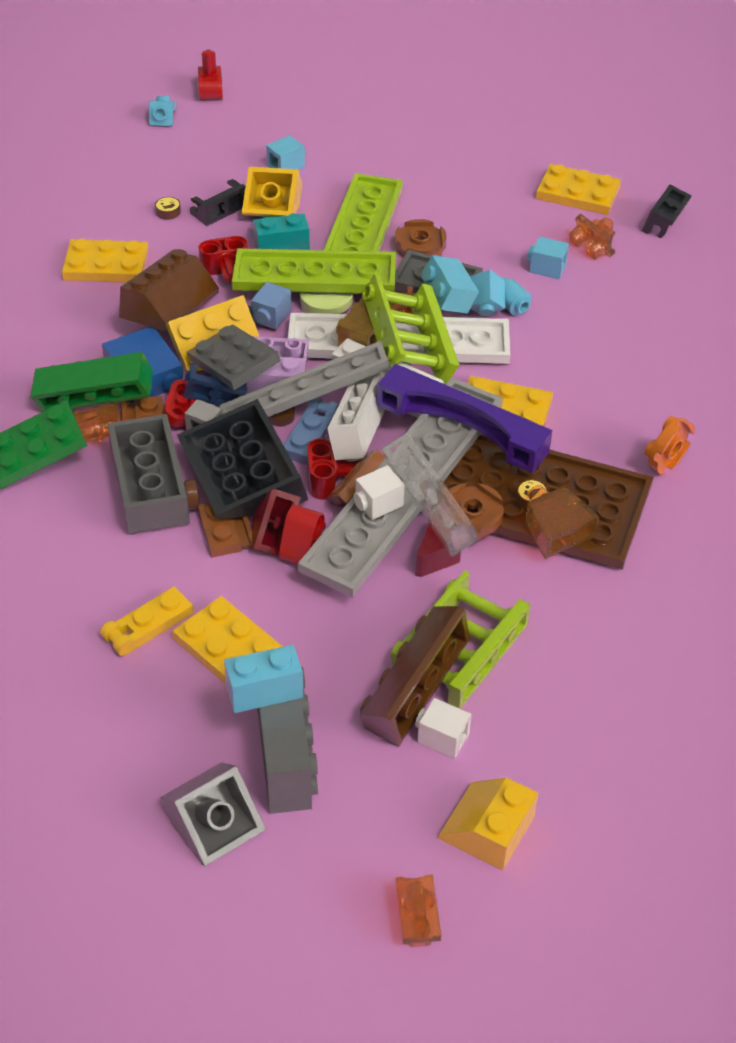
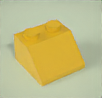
(272, 192)
(491, 820)

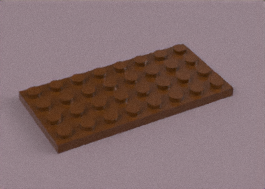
(609, 491)

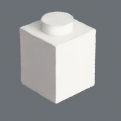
(379, 492)
(443, 727)

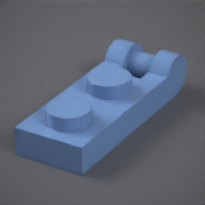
(309, 428)

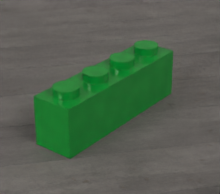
(93, 381)

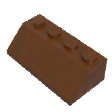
(167, 290)
(416, 673)

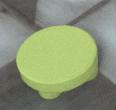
(325, 302)

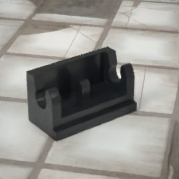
(220, 205)
(666, 210)

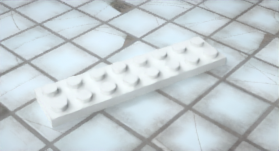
(472, 338)

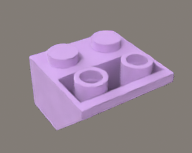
(293, 361)

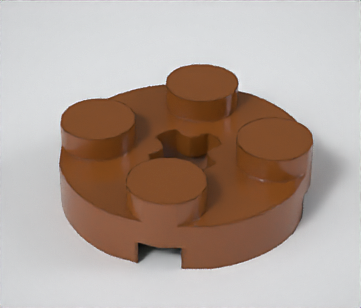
(432, 241)
(488, 503)

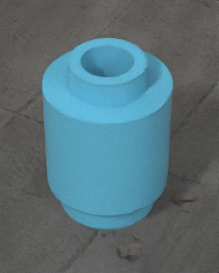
(516, 297)

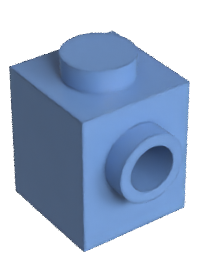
(271, 305)

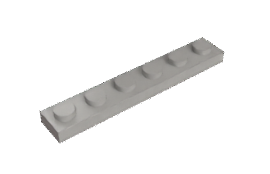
(316, 381)

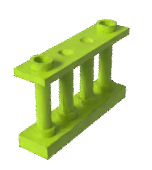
(425, 316)
(494, 641)

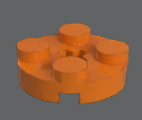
(670, 444)

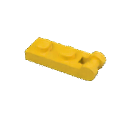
(147, 621)

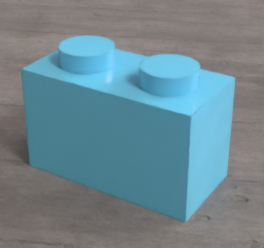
(450, 283)
(264, 678)

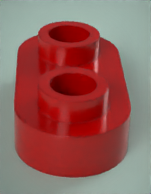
(177, 405)

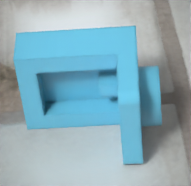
(161, 111)

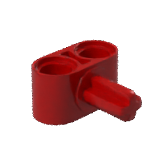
(209, 77)
(220, 255)
(323, 468)
(300, 532)

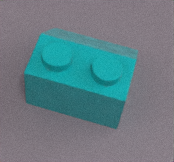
(281, 232)

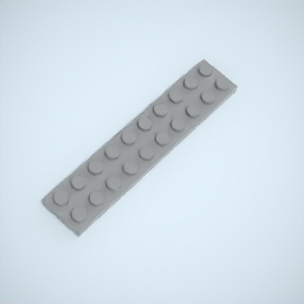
(354, 542)

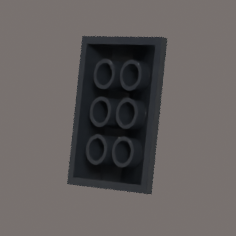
(240, 461)

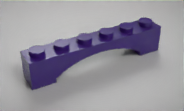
(518, 437)

